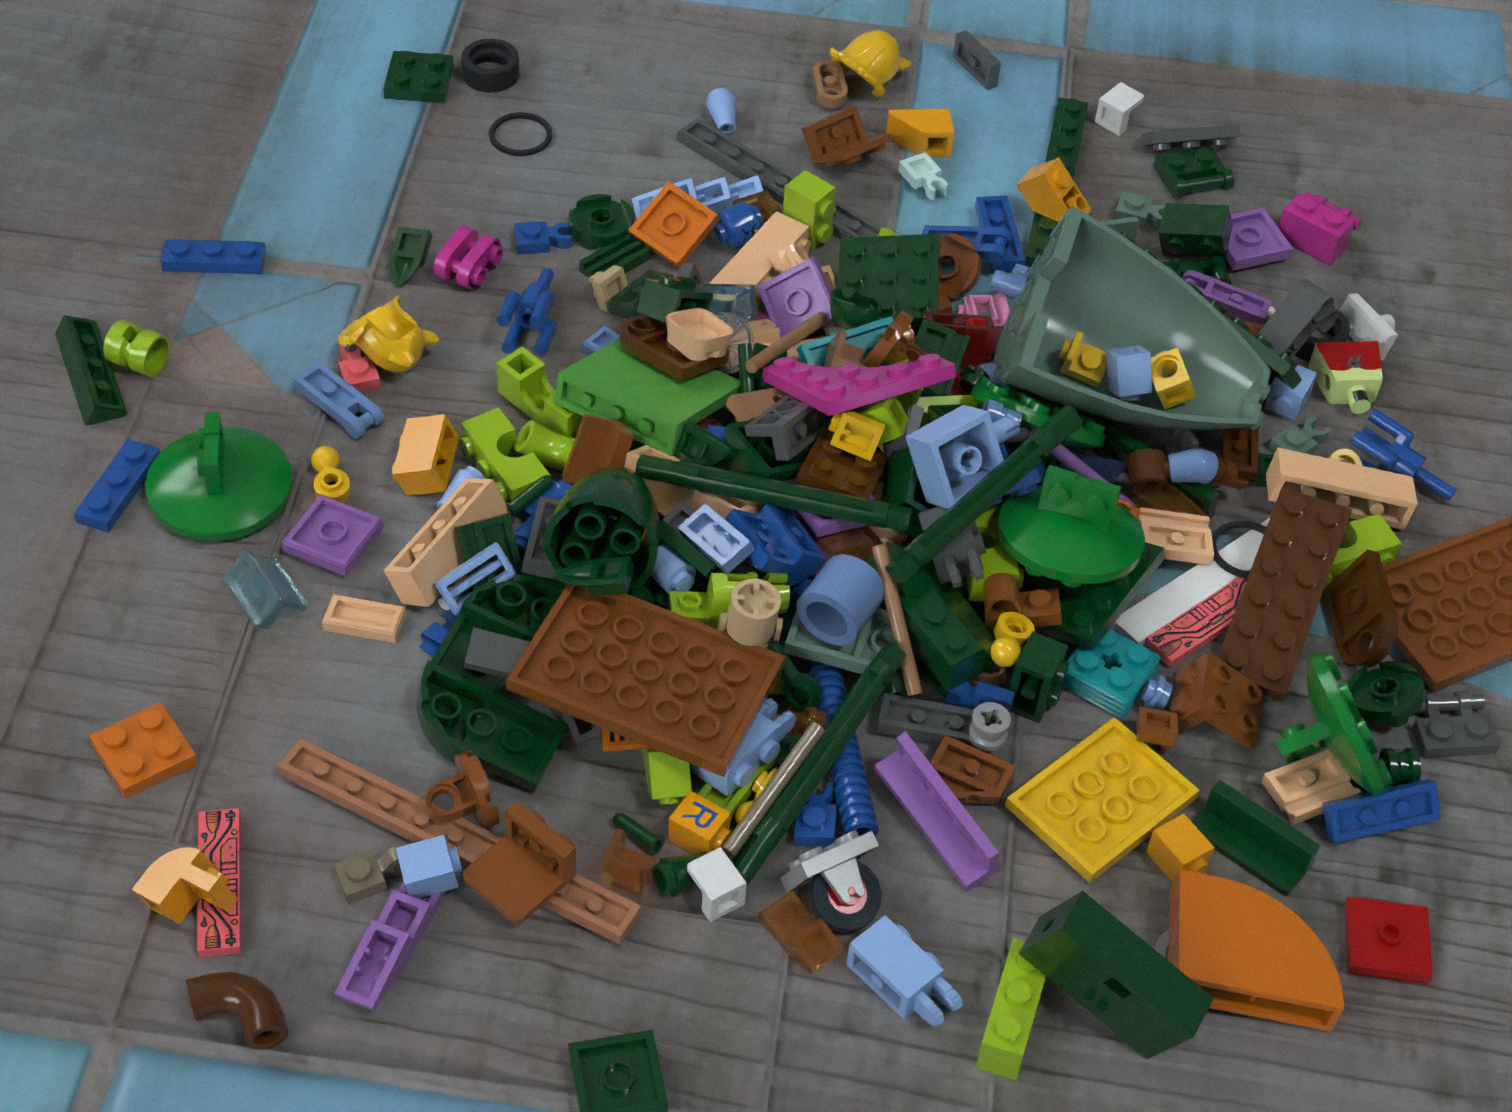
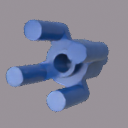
(530, 312)
(1397, 456)

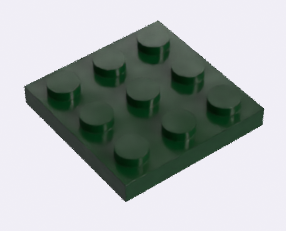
(895, 270)

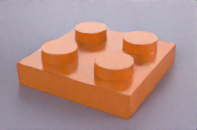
(674, 224)
(143, 750)

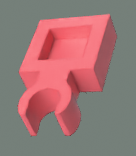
(358, 370)

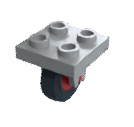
(840, 886)

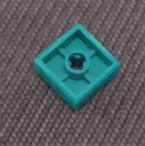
(1111, 672)

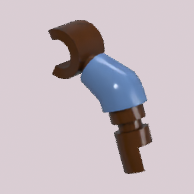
(1184, 466)

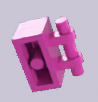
(1318, 226)

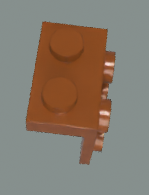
(841, 138)
(1221, 696)
(523, 865)

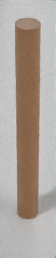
(786, 342)
(897, 621)

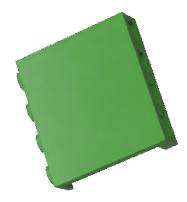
(641, 396)

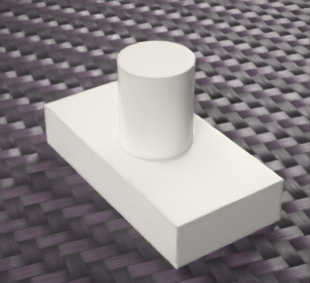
(1368, 324)

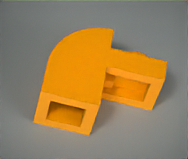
(179, 880)

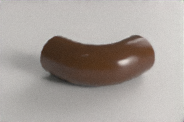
(244, 998)

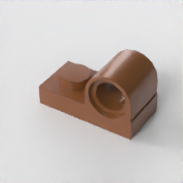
(1003, 595)

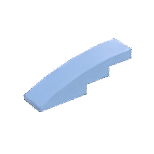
(713, 194)

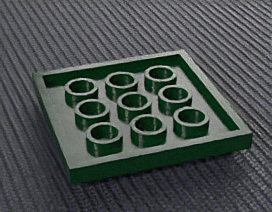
(1093, 608)

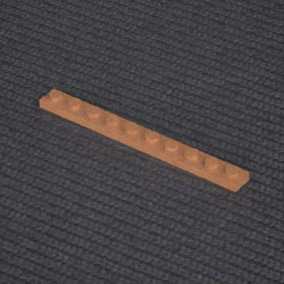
(407, 816)

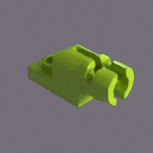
(707, 606)

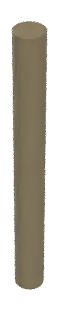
(773, 789)

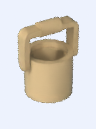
(753, 613)

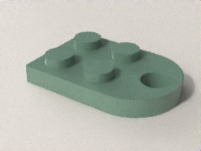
(850, 657)

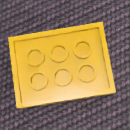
(1101, 799)

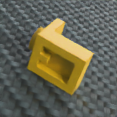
(1082, 361)
(856, 433)

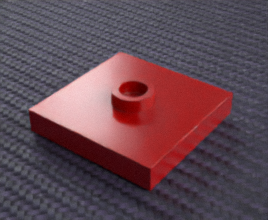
(1388, 940)

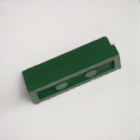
(1256, 839)

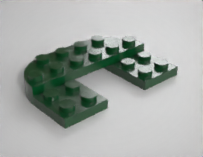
(467, 708)

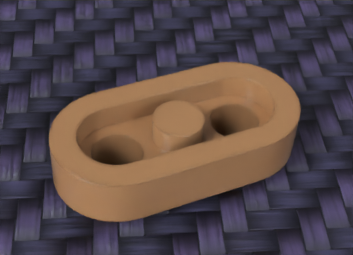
(830, 84)

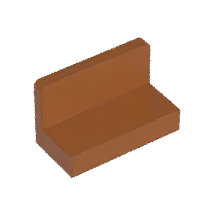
(597, 445)

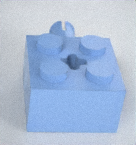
(958, 452)

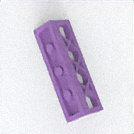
(938, 814)

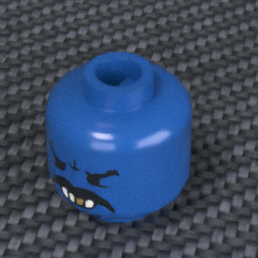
(738, 224)

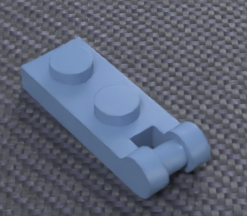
(338, 399)

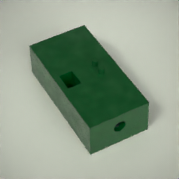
(1116, 975)

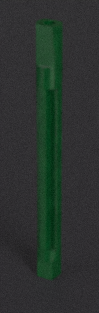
(774, 492)
(984, 494)
(818, 761)

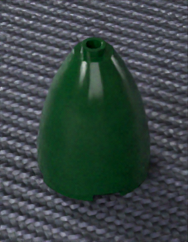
(605, 519)

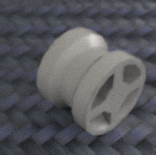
(993, 736)

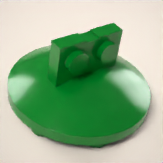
(1036, 413)
(219, 482)
(1071, 530)
(1336, 728)

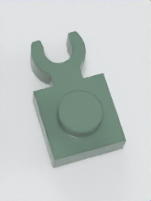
(1139, 206)
(1300, 440)

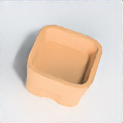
(698, 333)

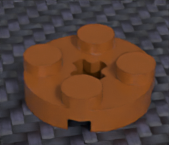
(966, 264)

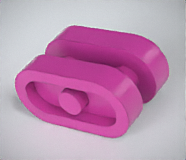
(467, 257)

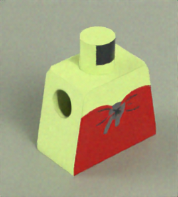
(1348, 372)

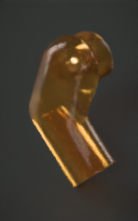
(805, 719)

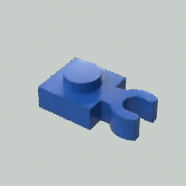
(537, 237)
(971, 696)
(817, 820)

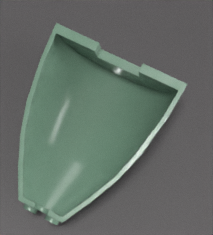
(1120, 299)

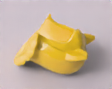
(873, 57)
(389, 337)

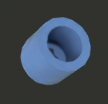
(841, 600)

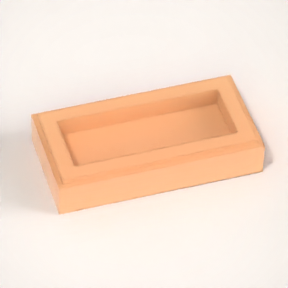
(364, 618)

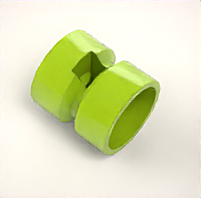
(136, 348)

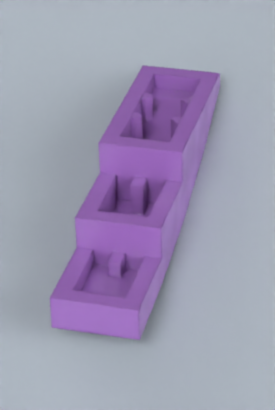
(387, 947)

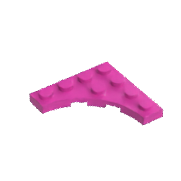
(850, 386)

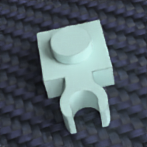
(923, 172)

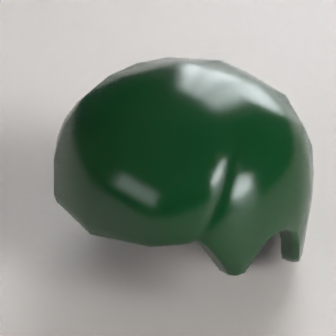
(853, 310)

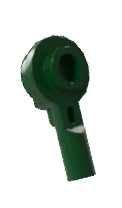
(799, 688)

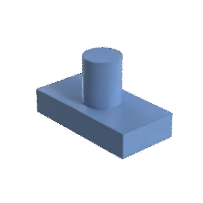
(716, 538)

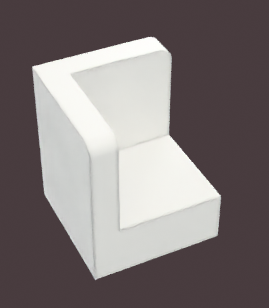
(1115, 108)
(719, 882)

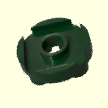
(596, 234)
(1390, 708)

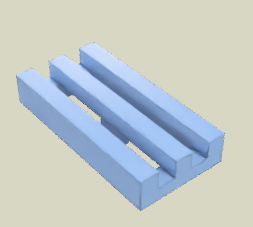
(478, 559)

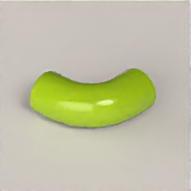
(548, 446)

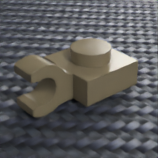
(365, 875)

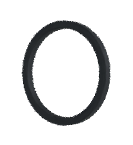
(520, 115)
(1231, 525)

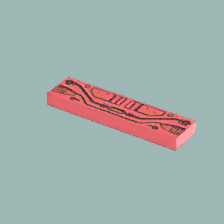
(1197, 625)
(221, 843)

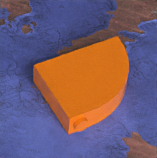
(1251, 953)

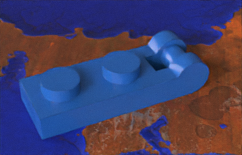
(978, 237)

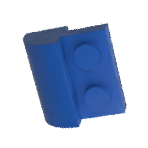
(778, 542)

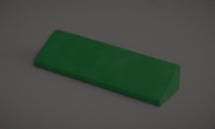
(89, 370)

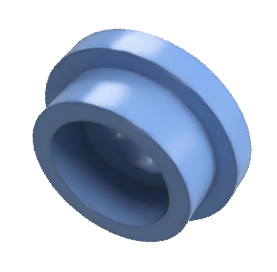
(1156, 693)

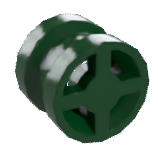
(1402, 766)

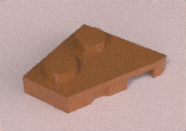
(971, 773)

